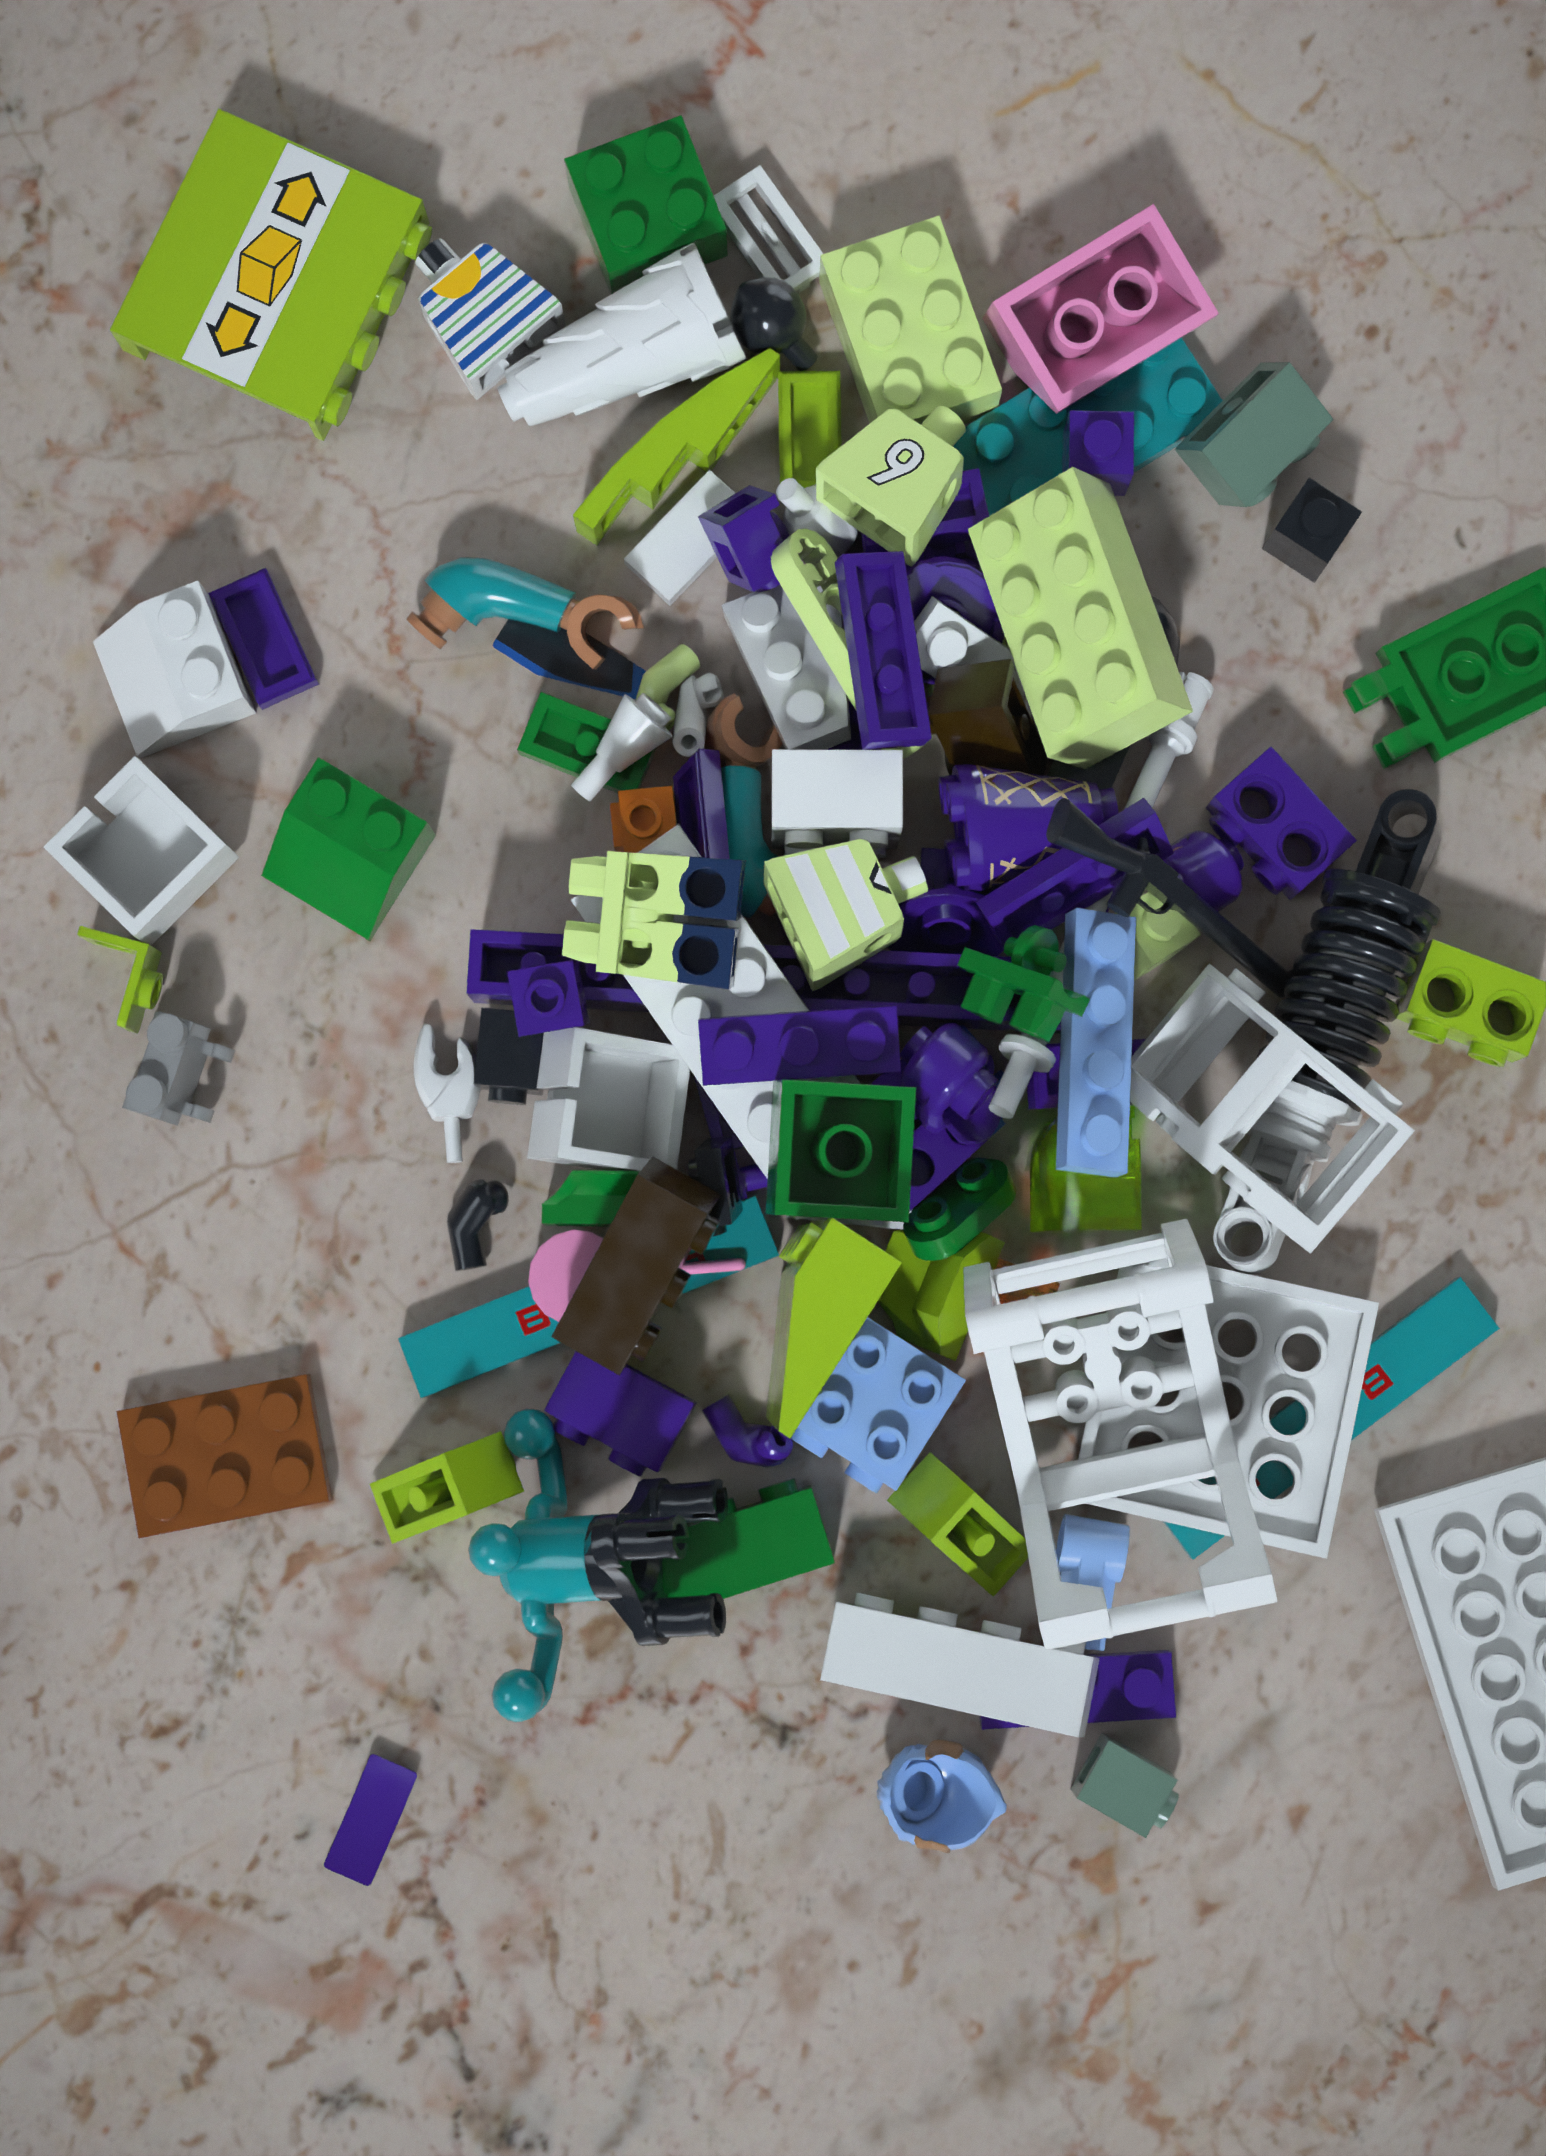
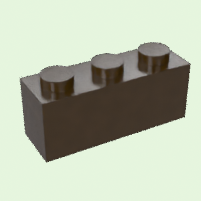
(639, 1267)

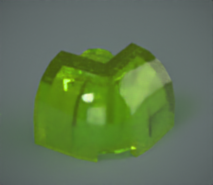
(1080, 1201)

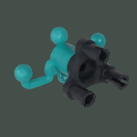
(591, 1559)

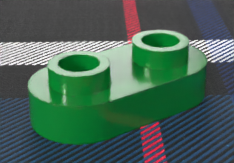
(959, 1209)

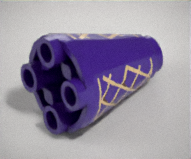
(1004, 820)

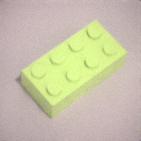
(1079, 619)

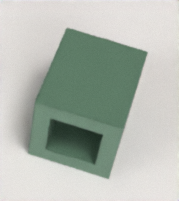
(1126, 1786)

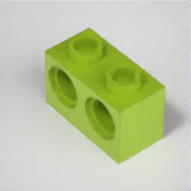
(1475, 987)

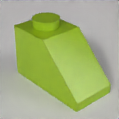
(447, 1487)
(960, 1524)

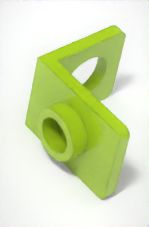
(144, 981)

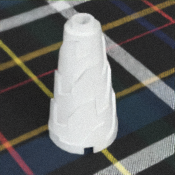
(633, 343)

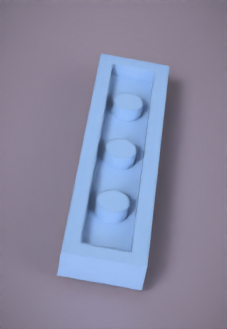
(1097, 1045)

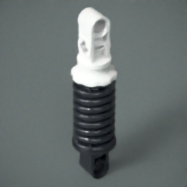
(1334, 1004)

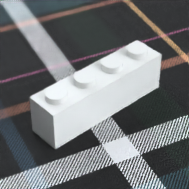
(958, 1667)

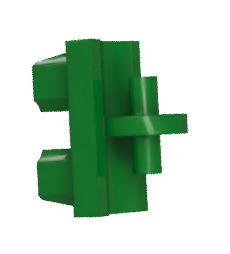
(1042, 996)

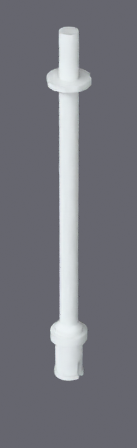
(1171, 741)

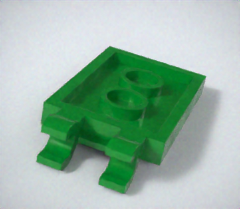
(1462, 673)

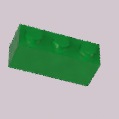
(752, 1545)

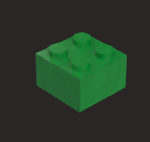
(645, 201)
(840, 1150)

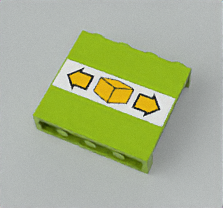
(274, 271)

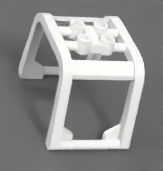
(1134, 1311)

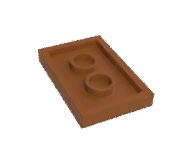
(224, 1455)

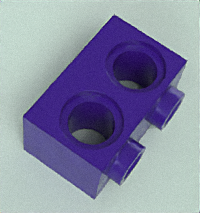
(1292, 813)

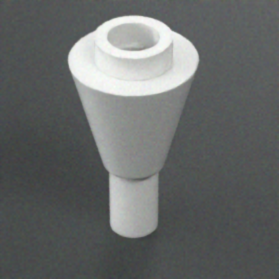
(630, 736)

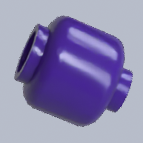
(1208, 867)

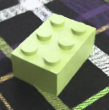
(909, 325)

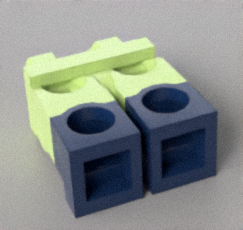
(638, 916)

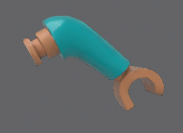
(488, 589)
(743, 798)

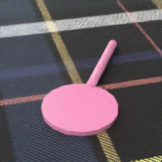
(566, 1257)

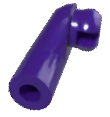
(746, 1441)

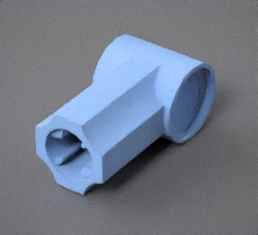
(1092, 1555)

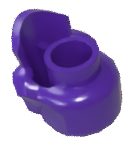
(951, 1083)

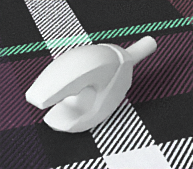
(446, 1096)

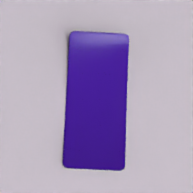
(370, 1820)

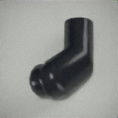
(469, 1216)

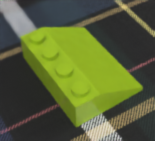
(821, 1306)

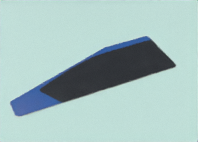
(552, 657)

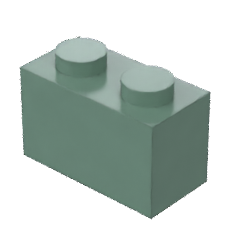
(1255, 435)

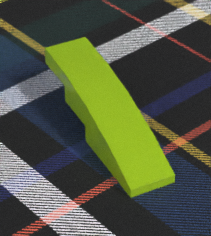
(692, 432)

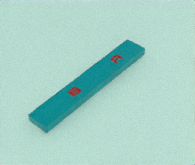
(518, 1328)
(1396, 1367)

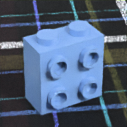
(879, 1407)

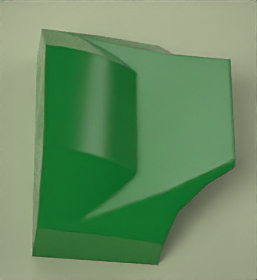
(588, 1198)

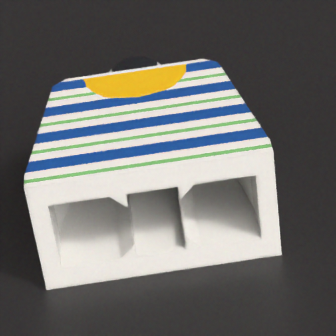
(484, 311)

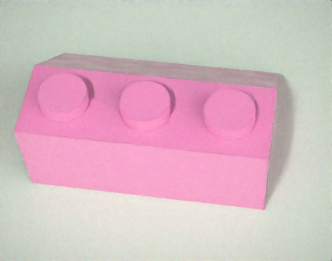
(1099, 311)

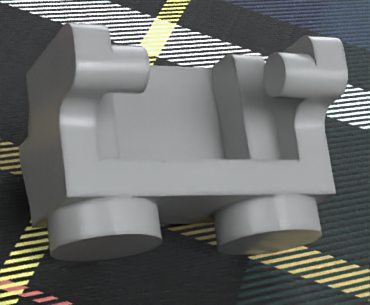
(173, 1070)

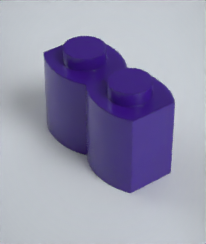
(625, 1412)

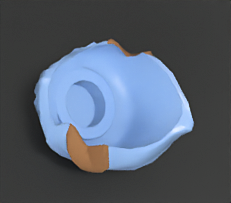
(939, 1796)

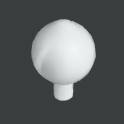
(807, 513)

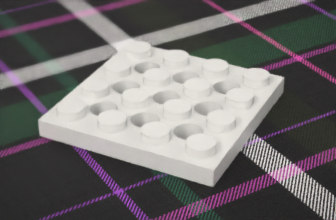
(1328, 1393)

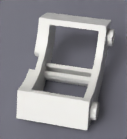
(1187, 1045)

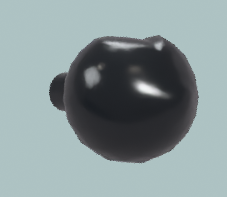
(772, 316)

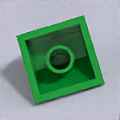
(346, 849)

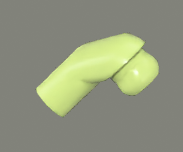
(667, 675)

